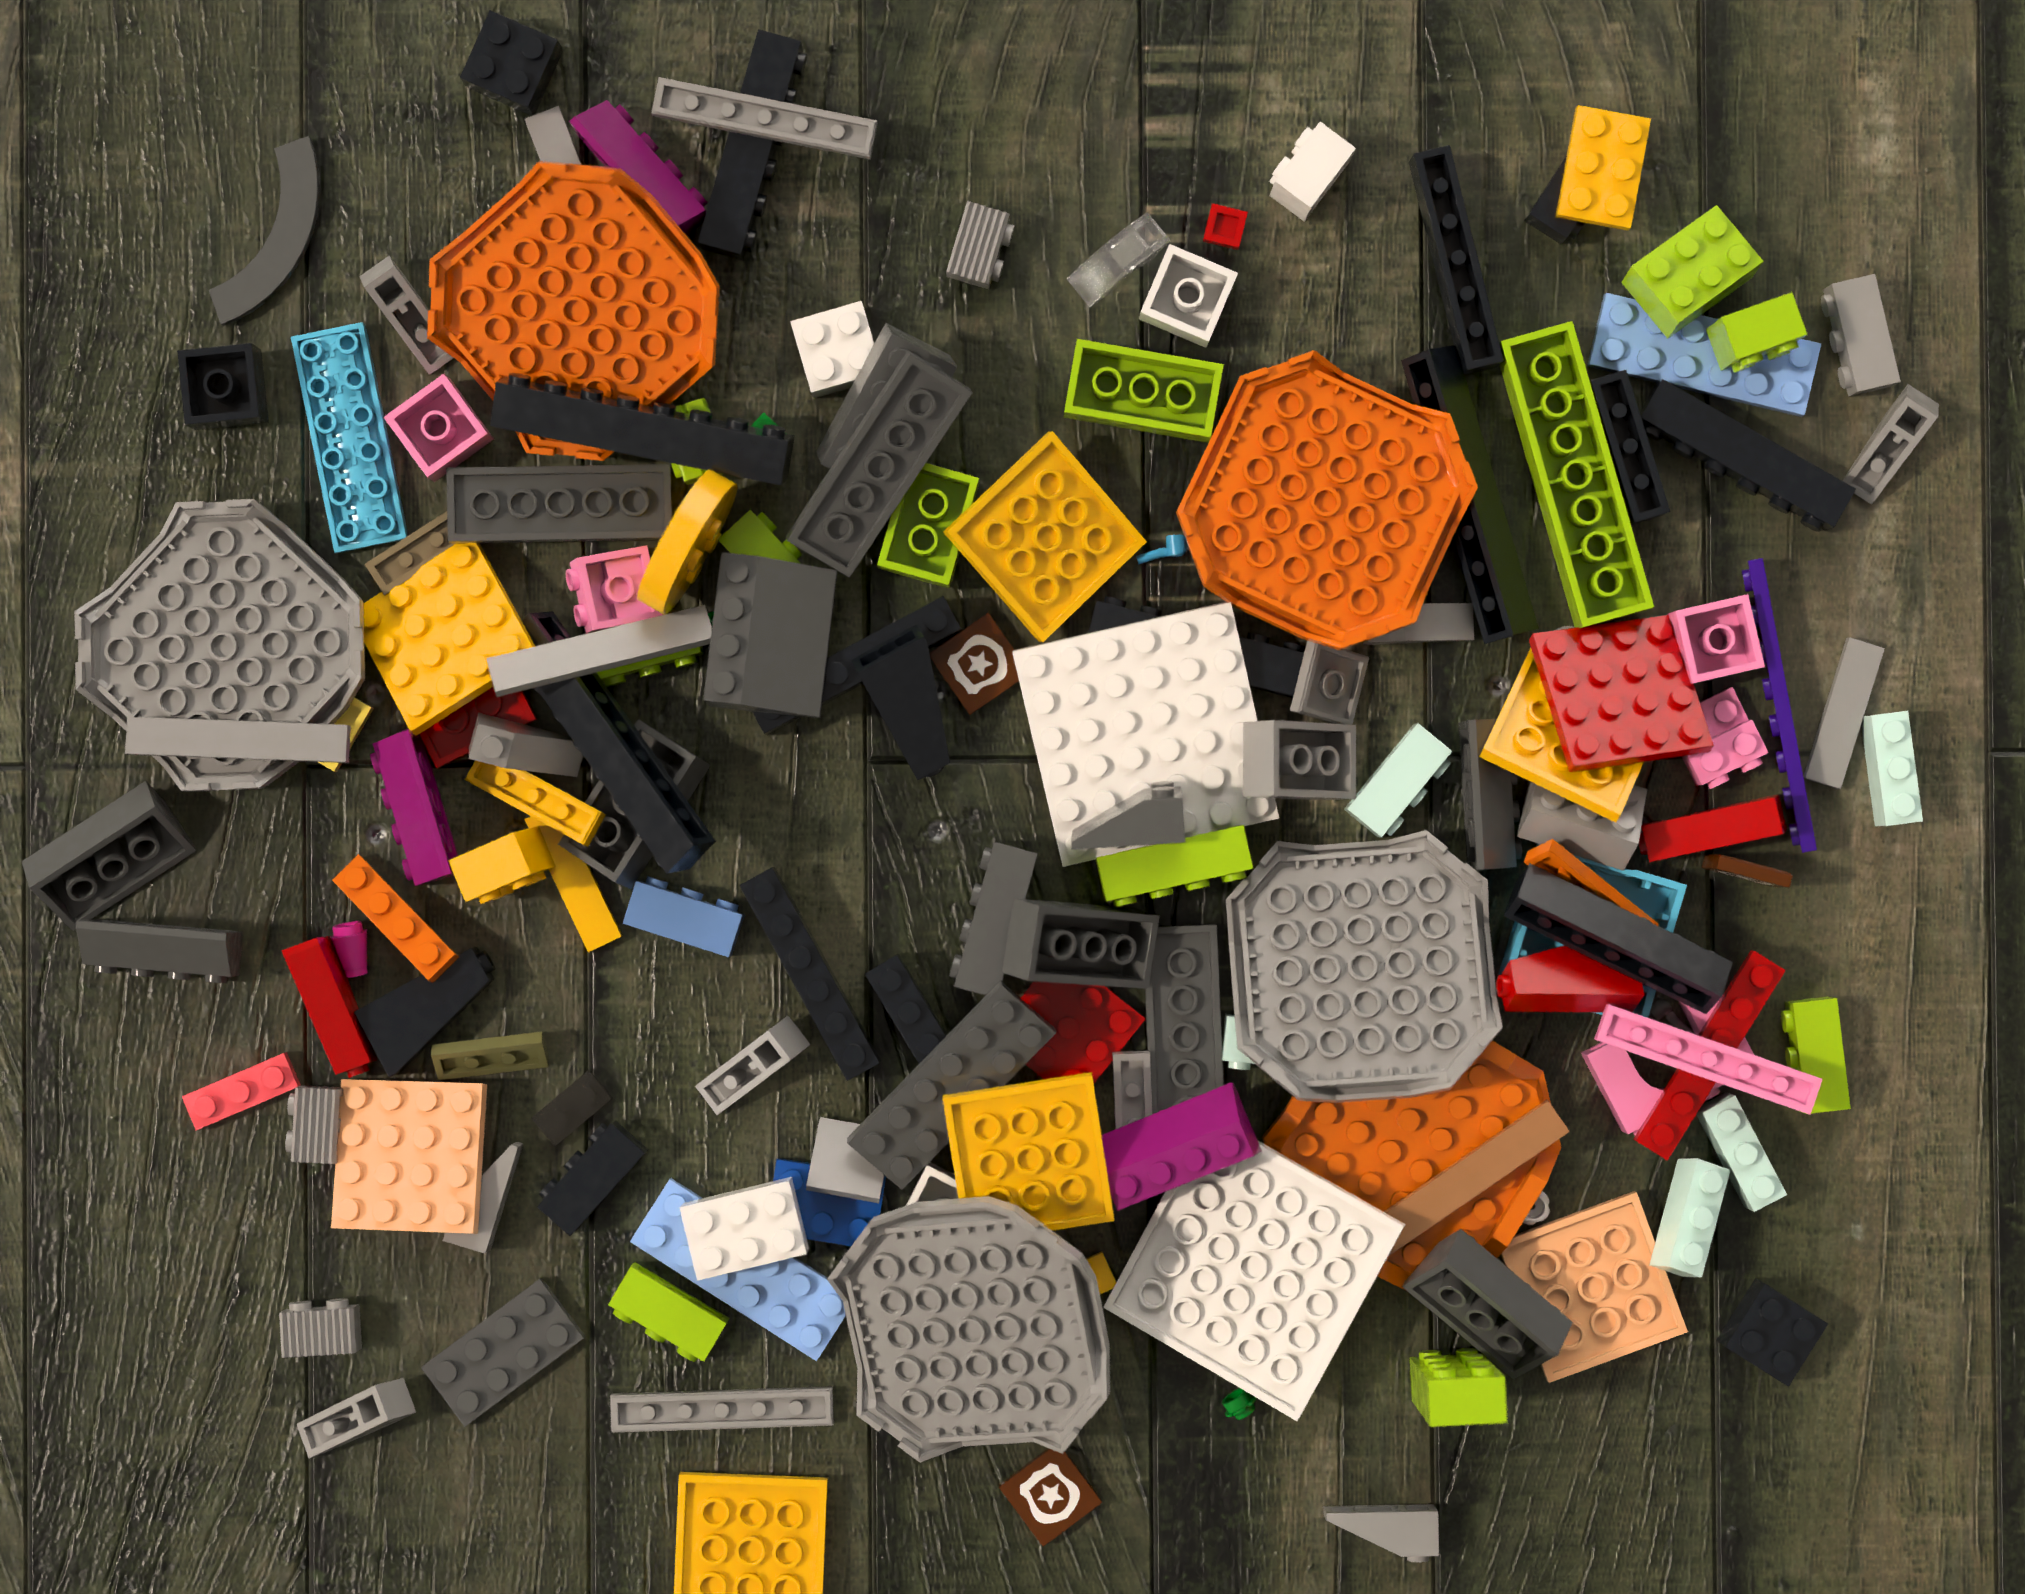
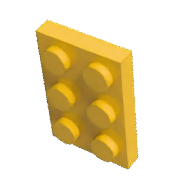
(1603, 167)

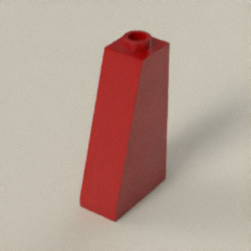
(1713, 828)
(1565, 983)
(330, 1004)

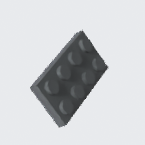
(503, 1352)

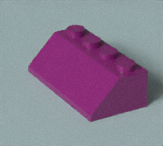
(617, 145)
(416, 807)
(1178, 1145)

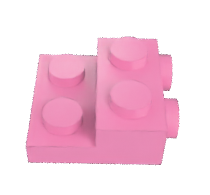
(609, 588)
(1734, 741)

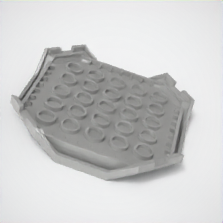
(223, 625)
(1362, 968)
(972, 1328)

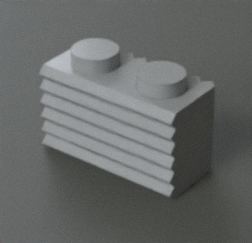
(979, 245)
(314, 1124)
(320, 1329)

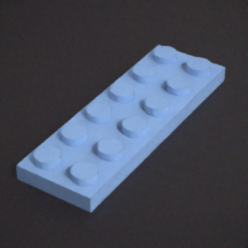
(1634, 343)
(779, 1295)

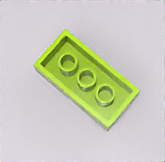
(1143, 390)
(1173, 864)
(1457, 1388)

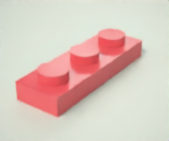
(241, 1091)

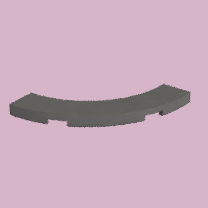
(287, 238)

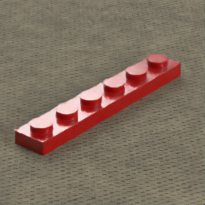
(1726, 1026)

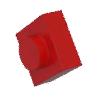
(1225, 226)

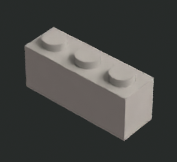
(1860, 335)

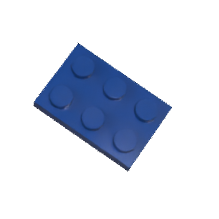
(825, 1215)

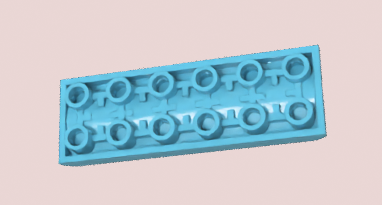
(349, 437)

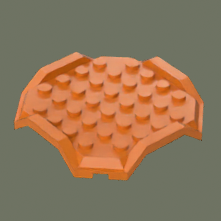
(577, 287)
(1325, 502)
(1399, 1144)

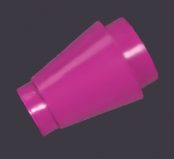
(351, 947)

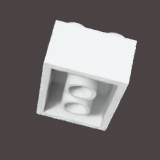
(744, 1228)

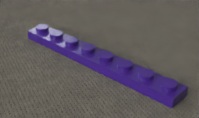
(1781, 722)

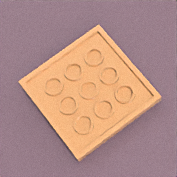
(409, 1156)
(1601, 1280)

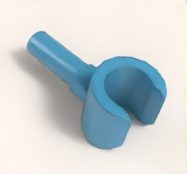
(1175, 547)

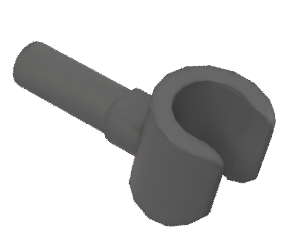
(1663, 1008)

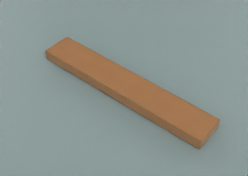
(1477, 1171)

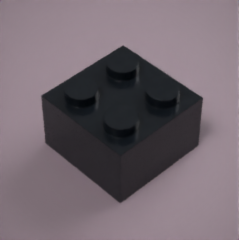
(511, 63)
(223, 386)
(1772, 1332)

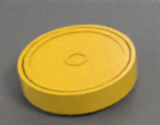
(687, 542)

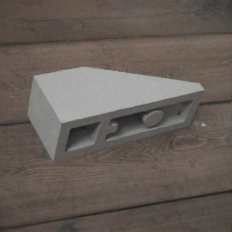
(404, 311)
(1892, 443)
(1434, 624)
(523, 747)
(752, 1065)
(494, 1192)
(356, 1417)
(1402, 1529)

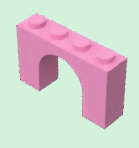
(1624, 1088)

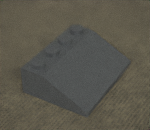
(770, 636)

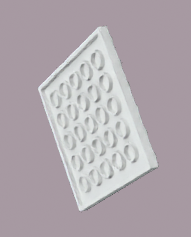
(1139, 711)
(1256, 1274)

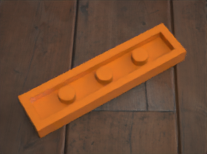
(1566, 866)
(395, 918)

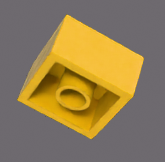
(502, 865)

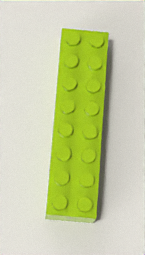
(1574, 475)

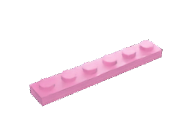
(1708, 1059)

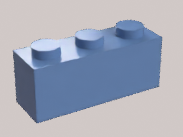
(684, 916)

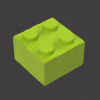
(1757, 331)

